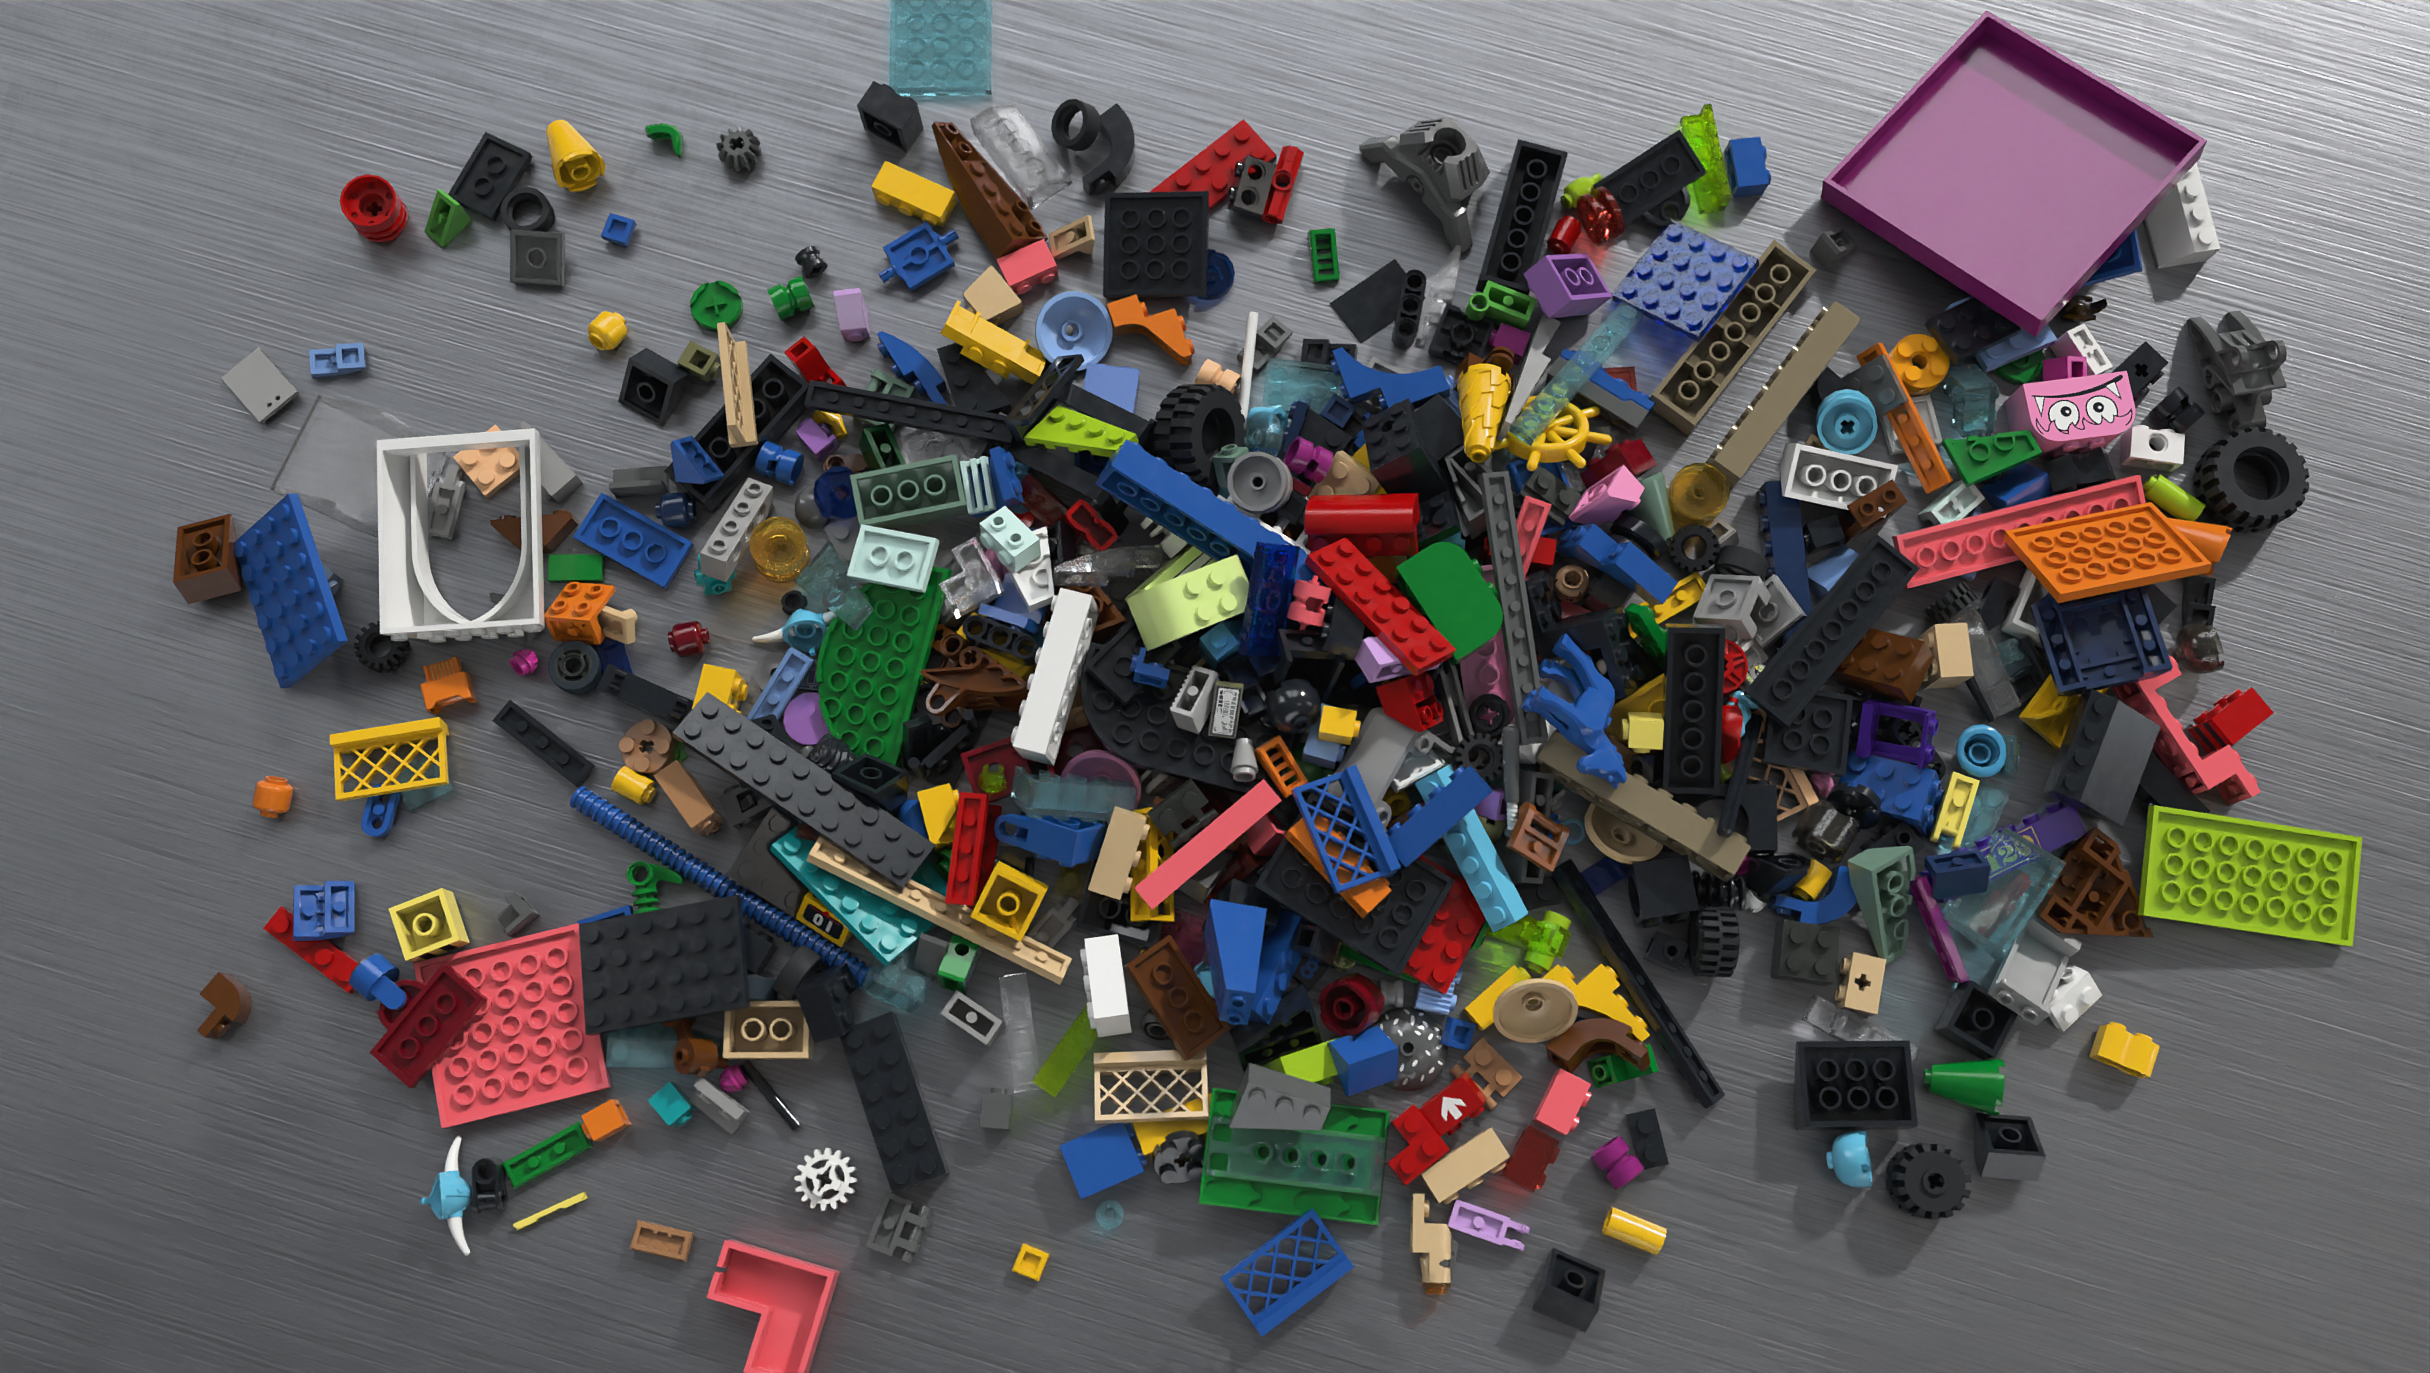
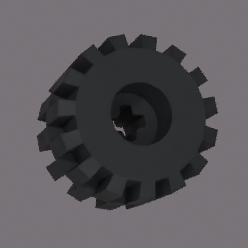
(1911, 1185)

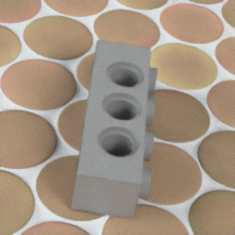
(733, 532)

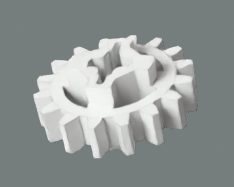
(837, 1184)

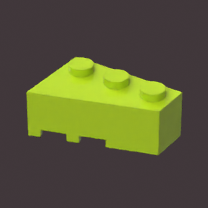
(1309, 1064)

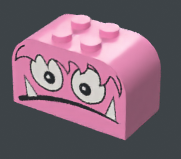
(2073, 412)

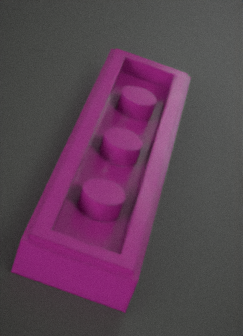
(1938, 930)

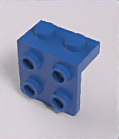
(1005, 483)
(1012, 611)

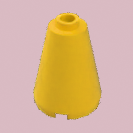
(572, 158)

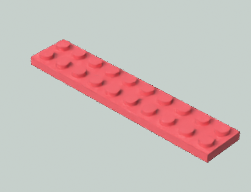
(1978, 540)

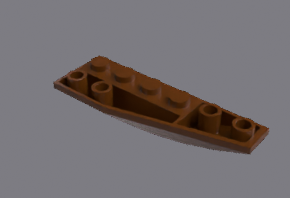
(985, 196)

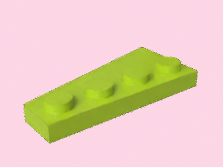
(1078, 433)

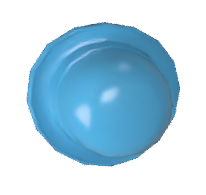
(1981, 750)

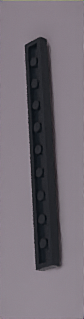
(1638, 984)

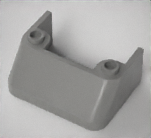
(1379, 755)

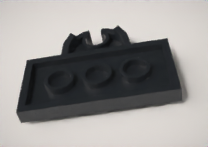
(1656, 181)

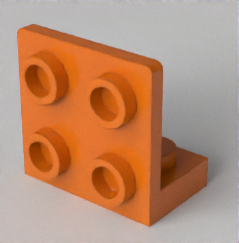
(575, 612)

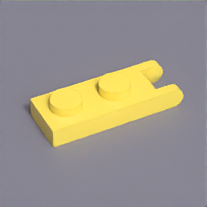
(1955, 808)

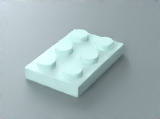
(893, 558)

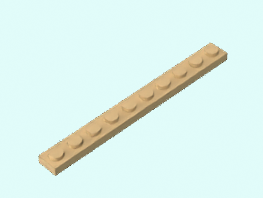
(933, 908)

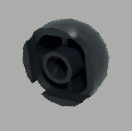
(1293, 706)

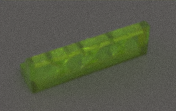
(1701, 133)

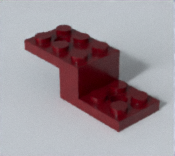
(1004, 754)

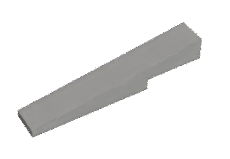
(1531, 371)

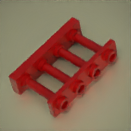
(972, 849)

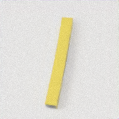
(565, 1204)

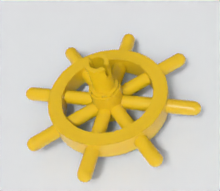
(1549, 445)

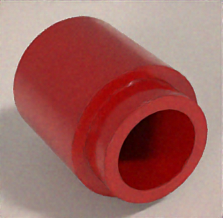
(1564, 235)

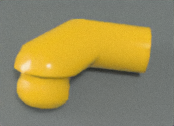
(833, 420)

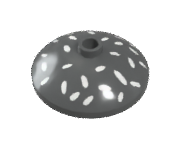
(1428, 1054)

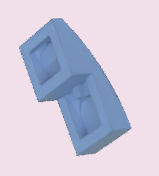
(337, 361)

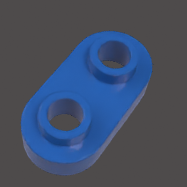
(379, 810)

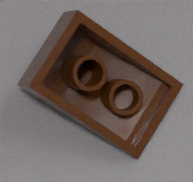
(206, 560)

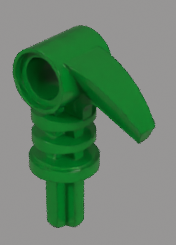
(648, 887)

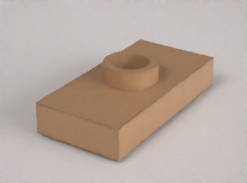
(662, 1240)

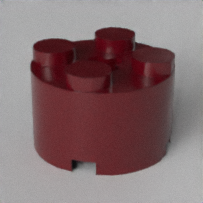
(1350, 1004)

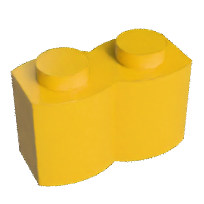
(2125, 1051)

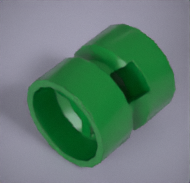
(790, 297)

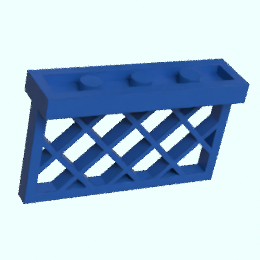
(1368, 826)
(1303, 1290)

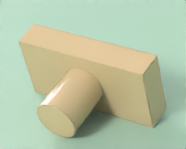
(618, 624)

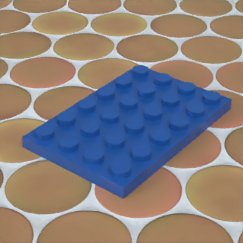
(289, 591)

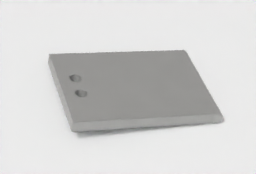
(259, 385)

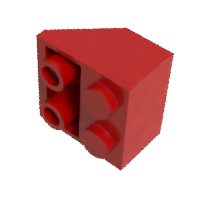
(1411, 701)

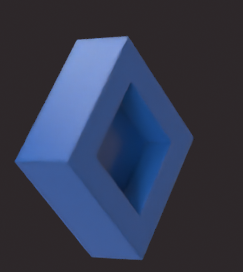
(618, 229)
(1458, 1033)

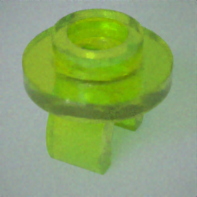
(992, 781)

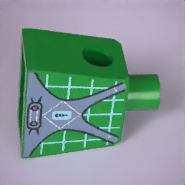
(956, 970)

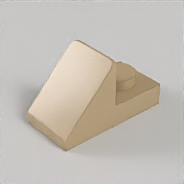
(1073, 238)

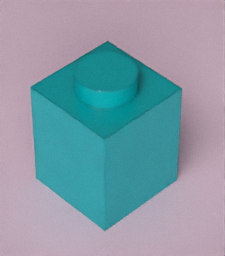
(672, 1105)

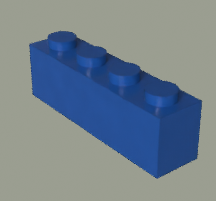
(1439, 815)
(1276, 966)

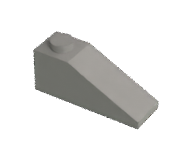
(556, 477)

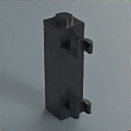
(644, 695)

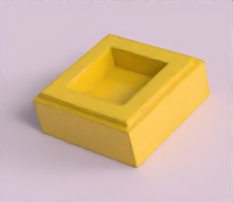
(1030, 1262)

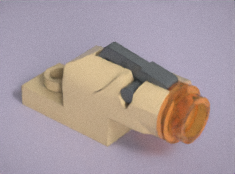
(1436, 1246)

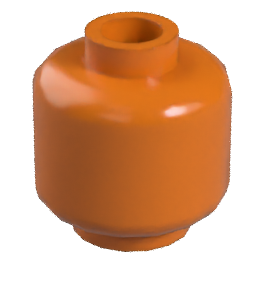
(272, 796)

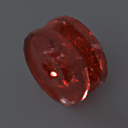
(1600, 216)

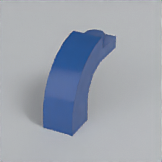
(1831, 906)

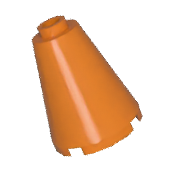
(2206, 537)

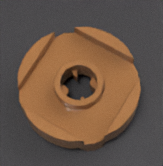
(634, 741)

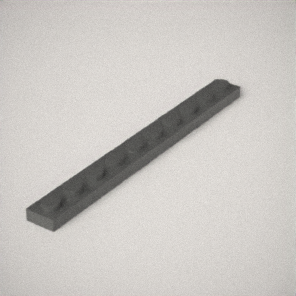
(1514, 602)

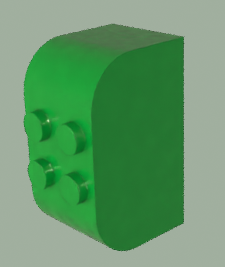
(1452, 597)

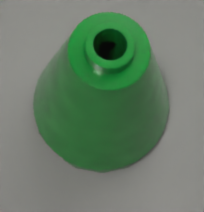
(1968, 1083)

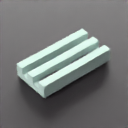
(973, 463)

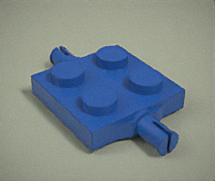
(918, 256)

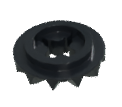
(1480, 708)

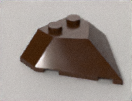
(2093, 892)

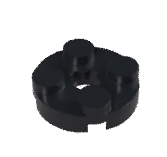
(1846, 796)
(1179, 1170)

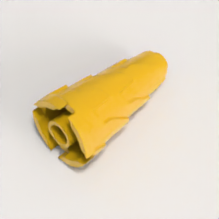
(1482, 406)

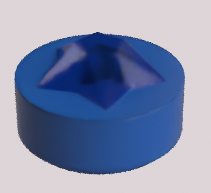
(1359, 682)

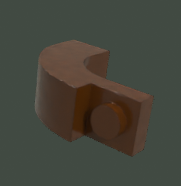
(1594, 1037)

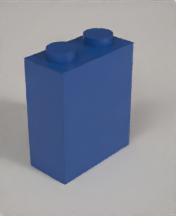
(1103, 1158)

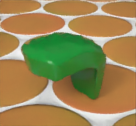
(663, 130)

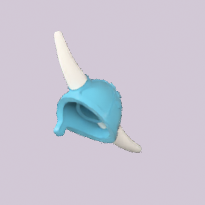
(802, 631)
(451, 1196)

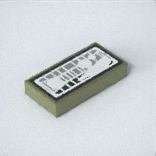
(1225, 709)

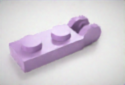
(1484, 1224)

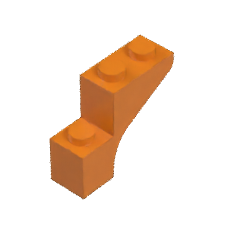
(1162, 328)

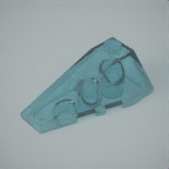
(648, 1047)

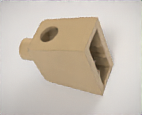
(992, 298)

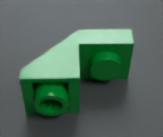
(1615, 1069)

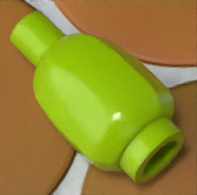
(1577, 188)

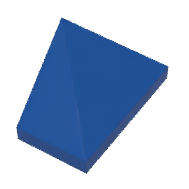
(692, 462)

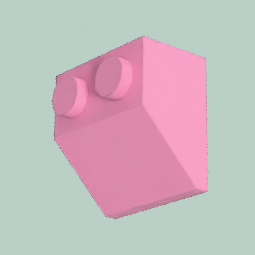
(1608, 498)

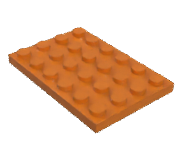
(2106, 552)

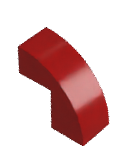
(811, 364)

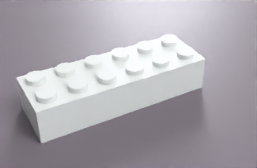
(1055, 677)

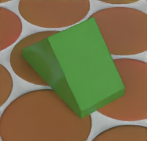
(445, 219)

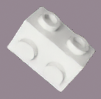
(2072, 997)

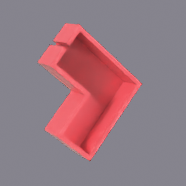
(787, 1294)

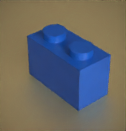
(1747, 167)

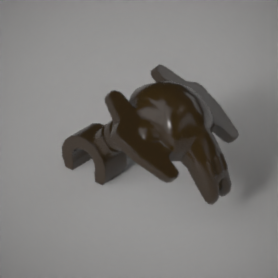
(2080, 310)

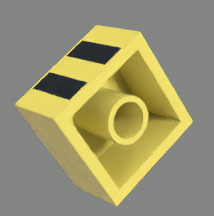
(429, 925)

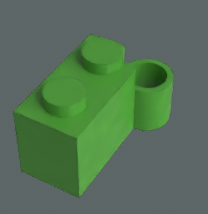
(1501, 305)

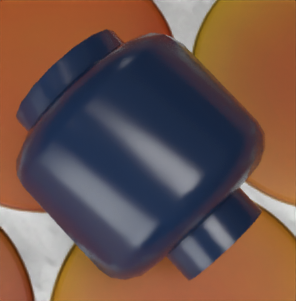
(676, 509)

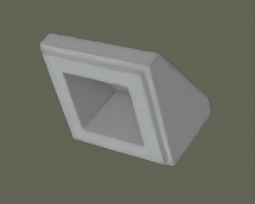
(1726, 534)

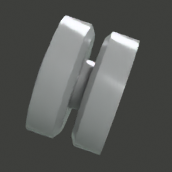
(1246, 473)

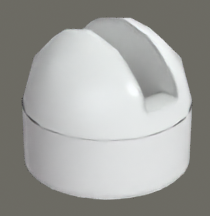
(1754, 902)

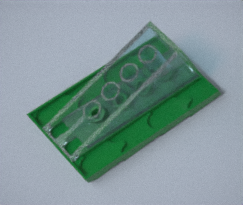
(1284, 1170)

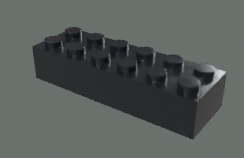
(1522, 216)
(777, 402)
(1692, 708)
(894, 1103)

